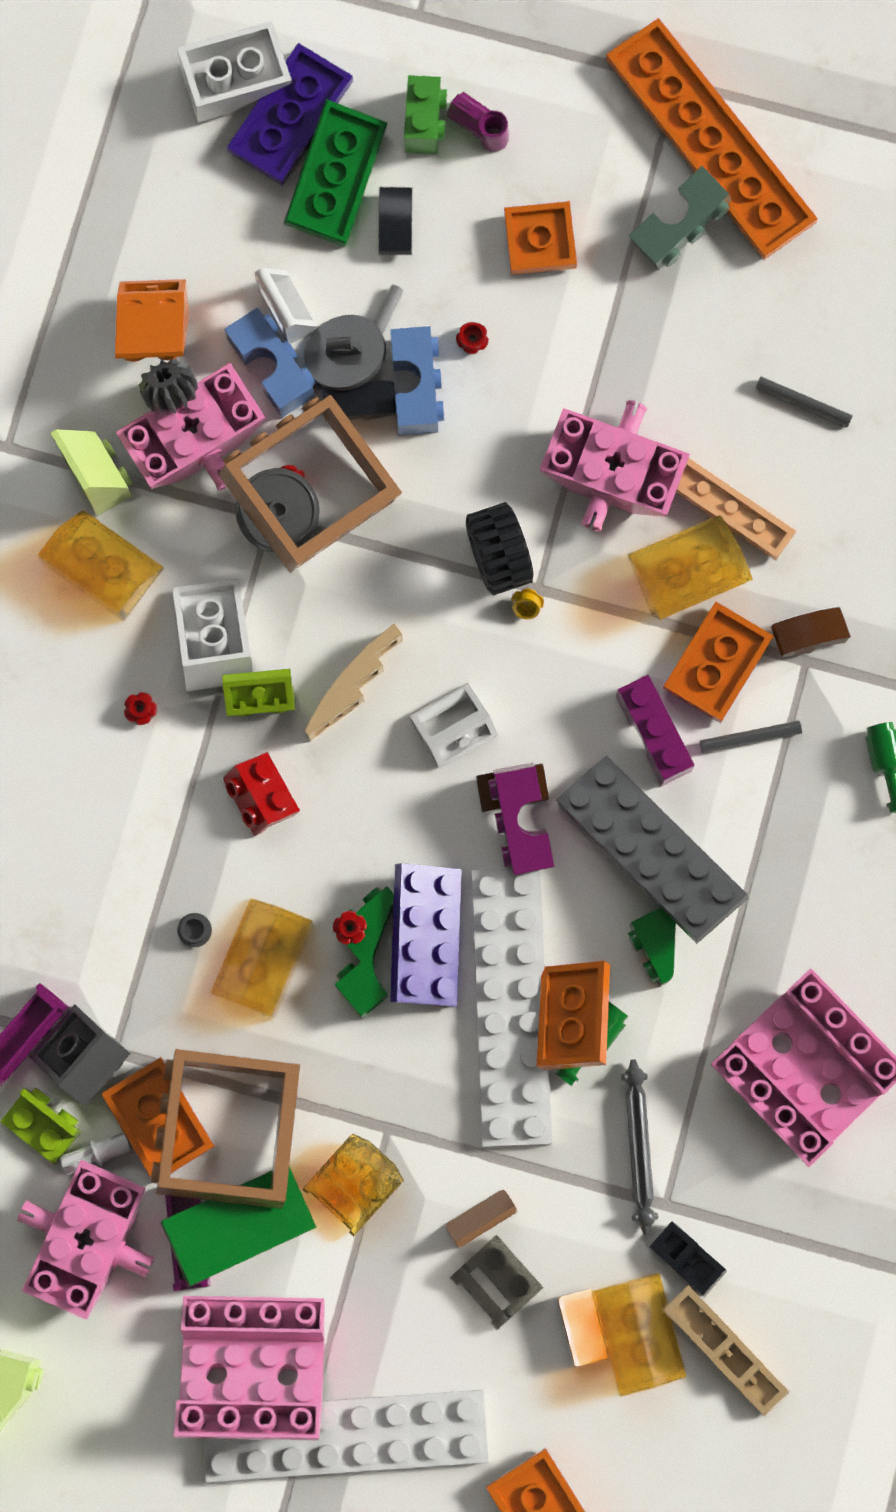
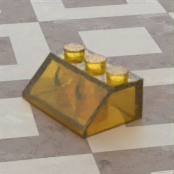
(100, 563)
(689, 567)
(262, 957)
(638, 1334)

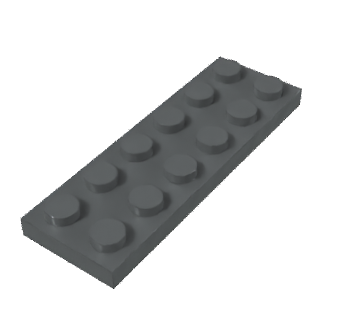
(652, 849)

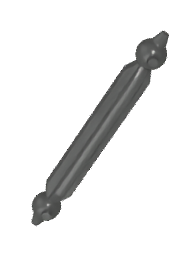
(639, 1146)

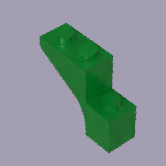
(656, 938)
(359, 983)

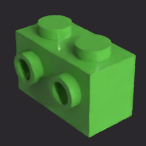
(422, 114)

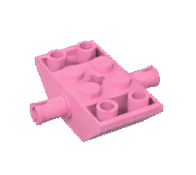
(170, 453)
(581, 460)
(65, 1270)

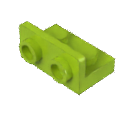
(258, 692)
(41, 1125)

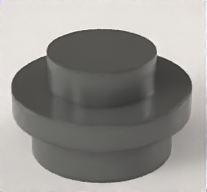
(194, 930)

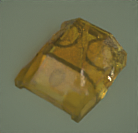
(355, 1182)

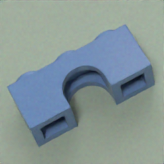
(255, 338)
(414, 352)

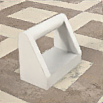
(285, 304)
(459, 737)

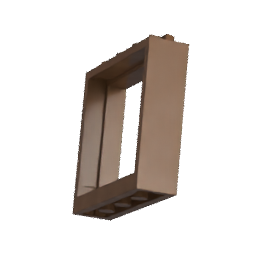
(263, 518)
(273, 1197)

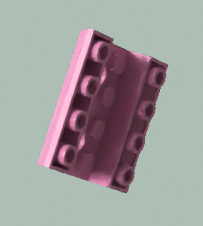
(825, 1049)
(253, 1344)

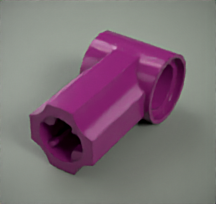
(478, 120)

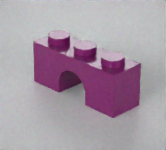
(656, 729)
(525, 849)

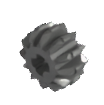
(168, 386)

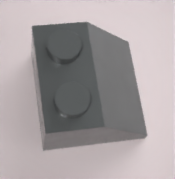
(79, 1055)

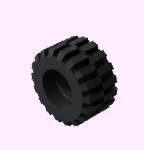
(499, 548)

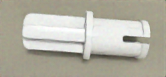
(96, 1153)

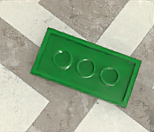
(335, 173)
(225, 1234)

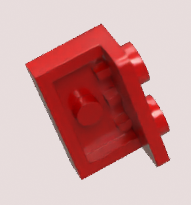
(260, 793)

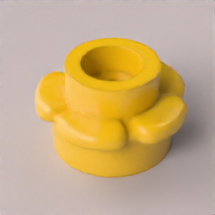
(527, 603)

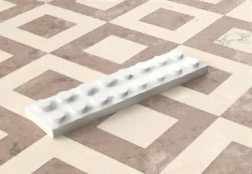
(508, 1006)
(364, 1437)

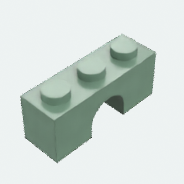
(663, 241)

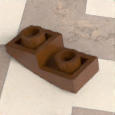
(809, 631)

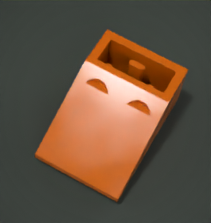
(151, 319)

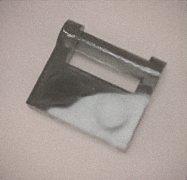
(507, 1276)

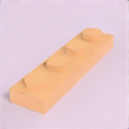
(737, 510)

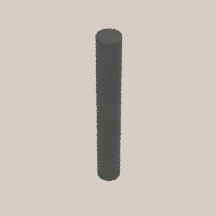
(804, 402)
(750, 736)

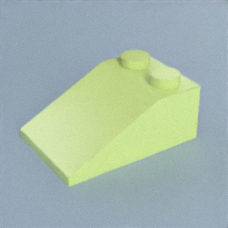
(93, 468)
(17, 1381)

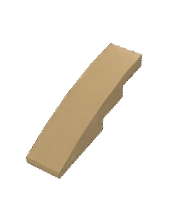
(345, 692)
(726, 1351)

